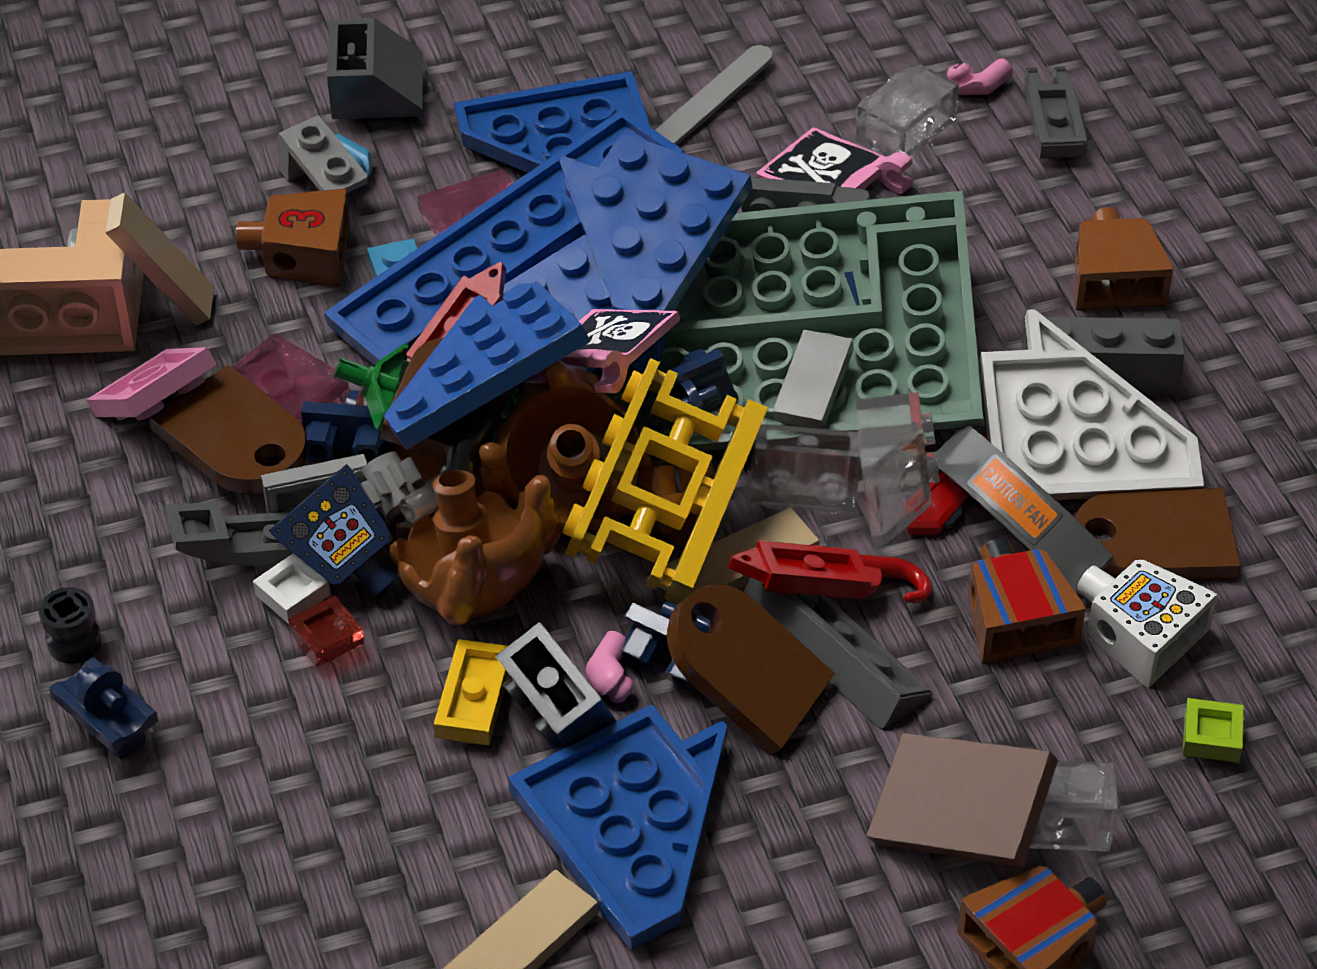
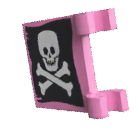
(830, 159)
(615, 343)

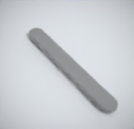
(715, 94)

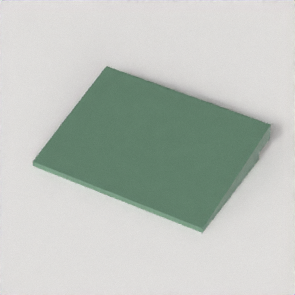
(787, 275)

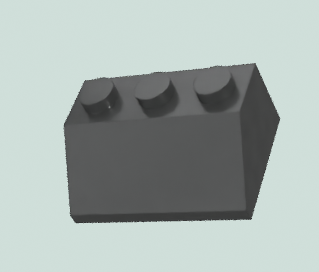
(1138, 350)

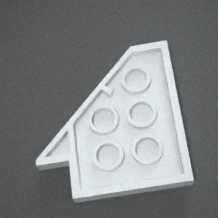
(1080, 422)

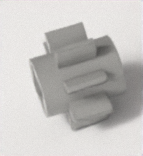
(390, 481)

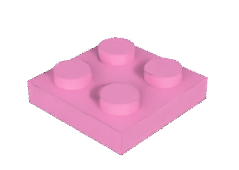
(144, 388)

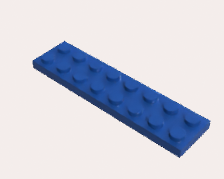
(512, 228)

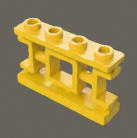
(702, 496)

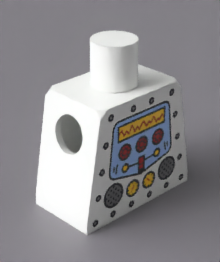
(1146, 616)

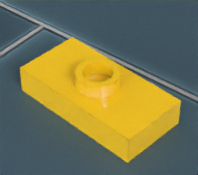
(471, 693)

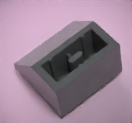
(372, 71)

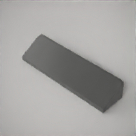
(862, 667)

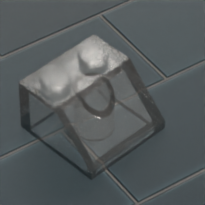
(895, 462)

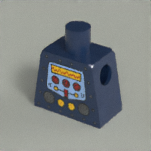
(339, 533)

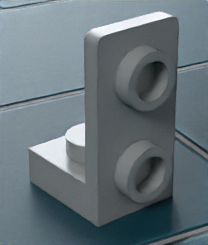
(317, 152)

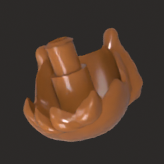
(558, 435)
(475, 547)

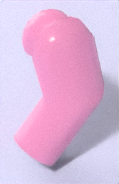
(980, 83)
(605, 669)

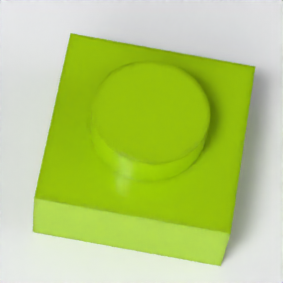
(1213, 730)

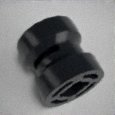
(70, 625)

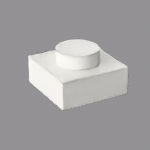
(291, 587)

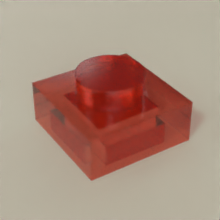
(326, 631)

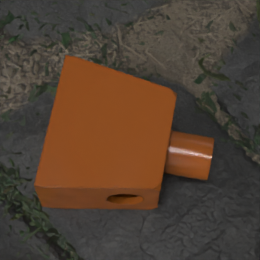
(1119, 263)

